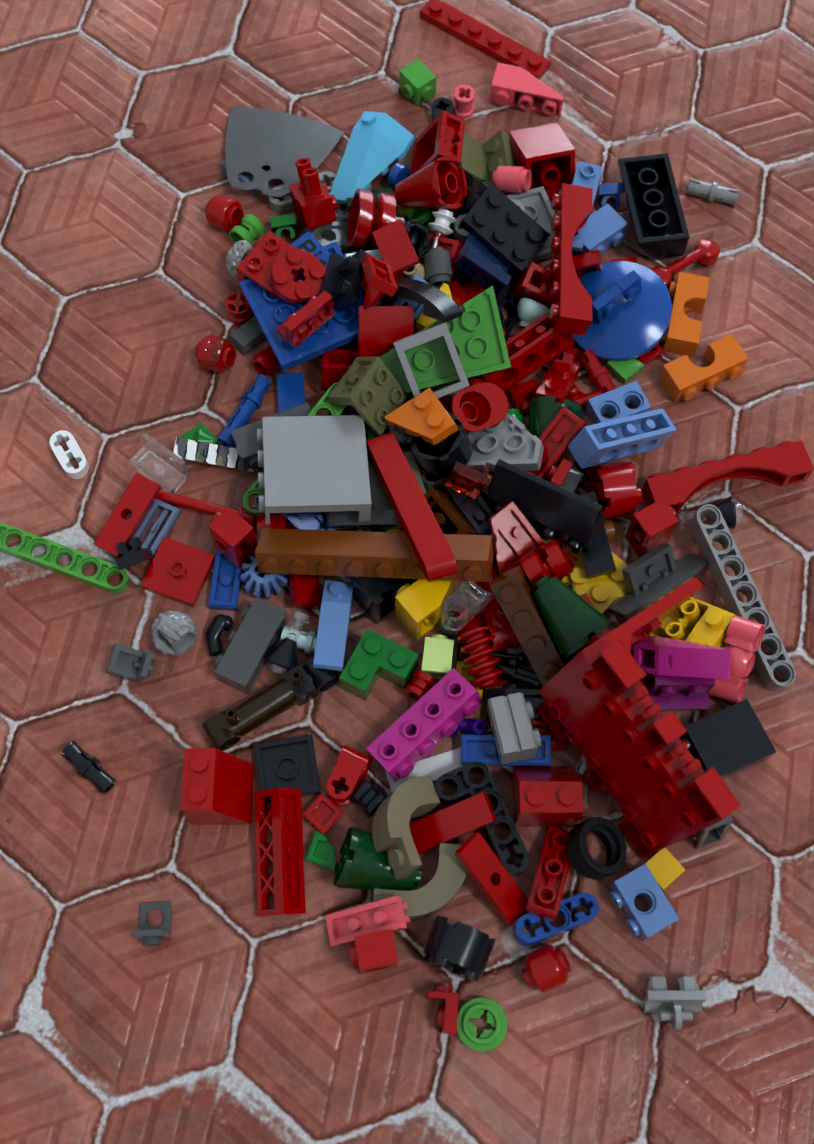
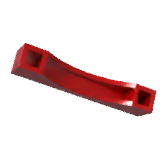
(571, 302)
(778, 465)

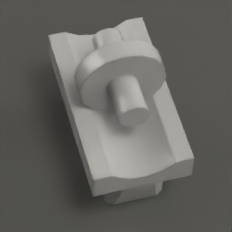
(674, 1004)

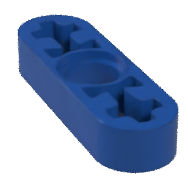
(579, 920)

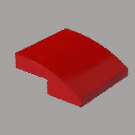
(381, 327)

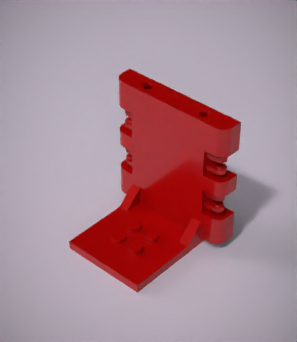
(630, 742)

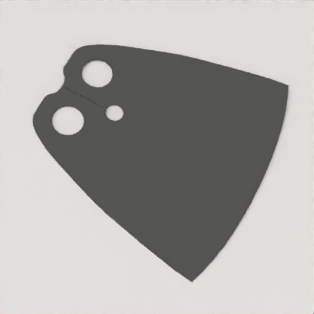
(277, 140)

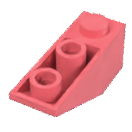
(522, 90)

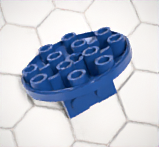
(627, 311)

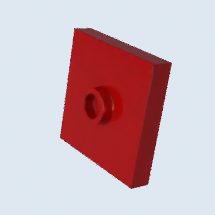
(178, 571)

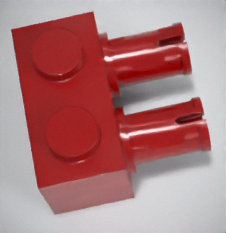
(310, 197)

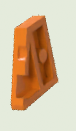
(423, 418)

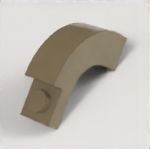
(392, 819)
(438, 892)

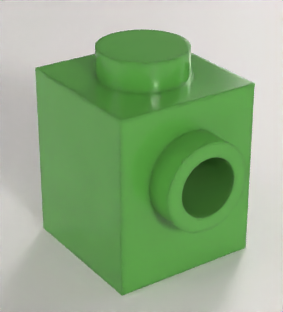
(417, 82)

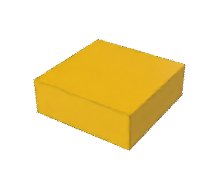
(664, 868)

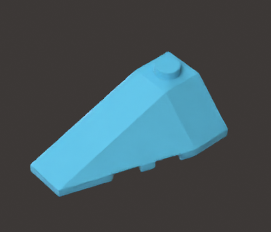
(370, 150)

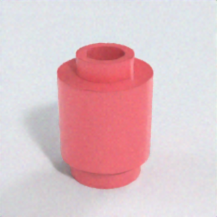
(512, 179)

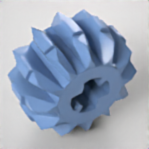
(258, 584)

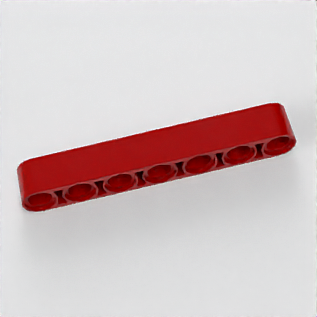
(411, 508)

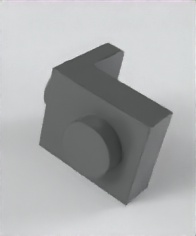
(130, 663)

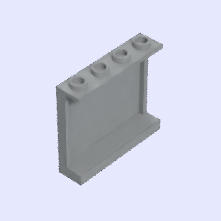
(314, 465)

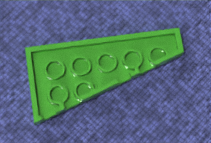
(477, 340)

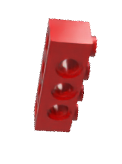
(529, 352)

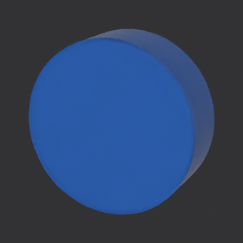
(397, 174)

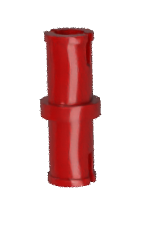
(597, 373)

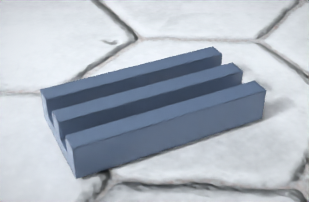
(167, 528)

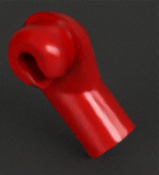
(581, 398)

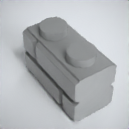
(513, 728)

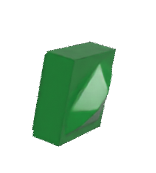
(201, 434)

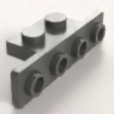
(654, 577)

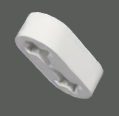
(73, 452)

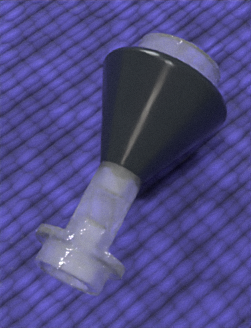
(730, 510)
(284, 655)

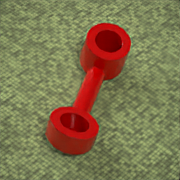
(705, 252)

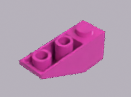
(682, 658)

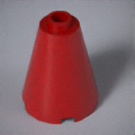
(433, 187)

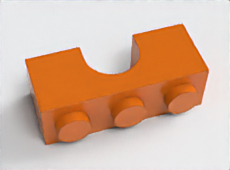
(687, 295)
(685, 379)

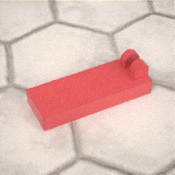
(366, 919)

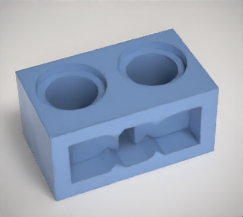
(615, 401)

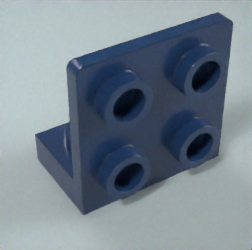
(481, 265)

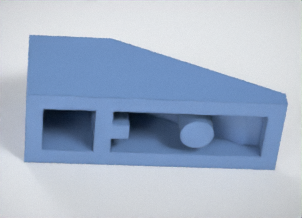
(333, 625)

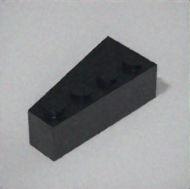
(377, 595)

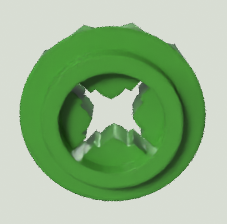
(495, 1017)

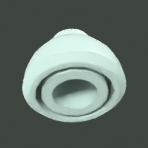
(530, 311)

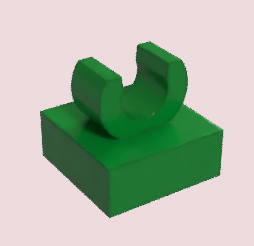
(283, 222)

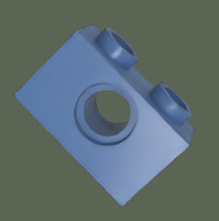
(642, 883)

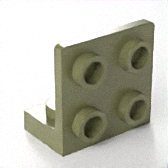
(485, 158)
(370, 390)

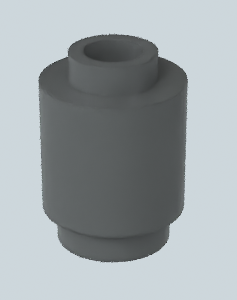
(438, 267)

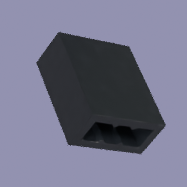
(729, 740)

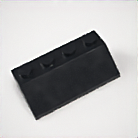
(654, 205)
(547, 506)

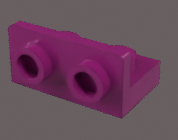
(680, 693)

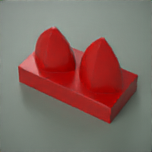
(377, 280)

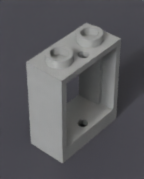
(423, 337)

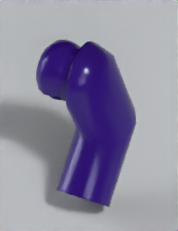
(470, 725)

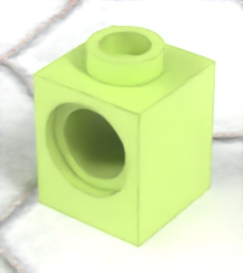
(437, 656)

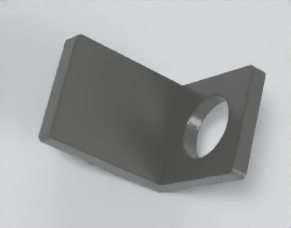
(149, 935)

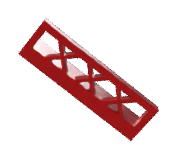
(284, 851)

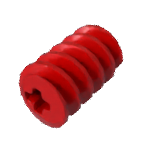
(481, 658)

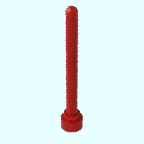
(203, 506)

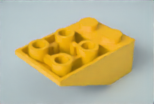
(420, 605)
(696, 623)

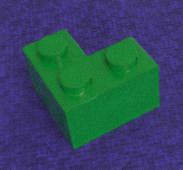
(375, 658)

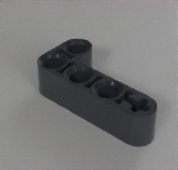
(466, 789)

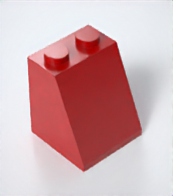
(546, 154)
(216, 788)
(546, 796)

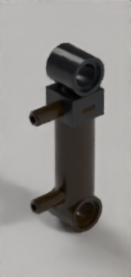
(295, 688)

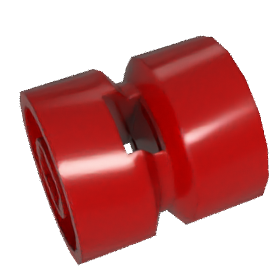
(548, 562)

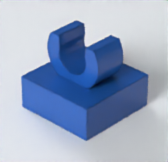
(610, 191)

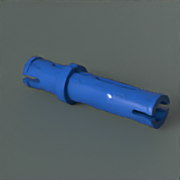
(250, 402)

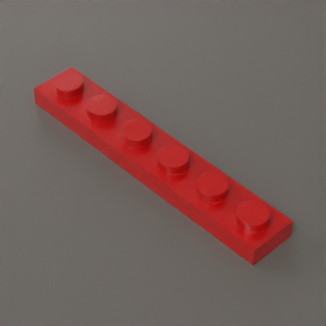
(483, 38)

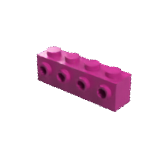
(425, 725)

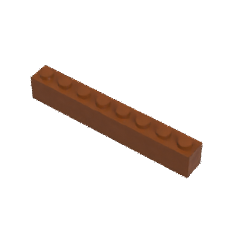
(364, 554)

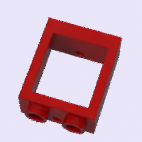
(437, 141)

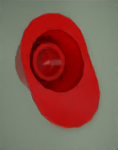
(480, 406)

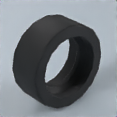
(613, 842)

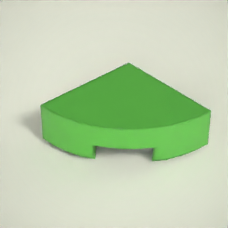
(625, 369)

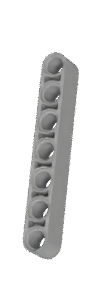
(743, 583)

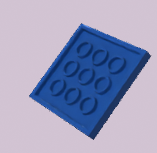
(273, 311)

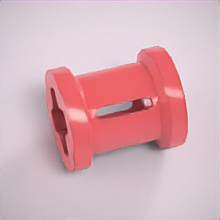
(463, 101)

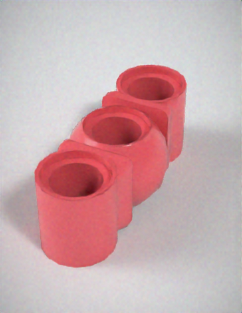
(743, 639)

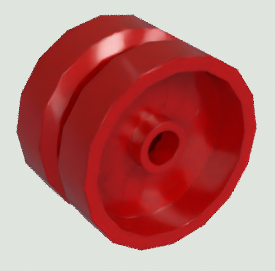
(368, 216)

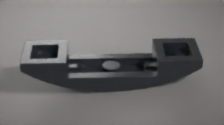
(436, 303)

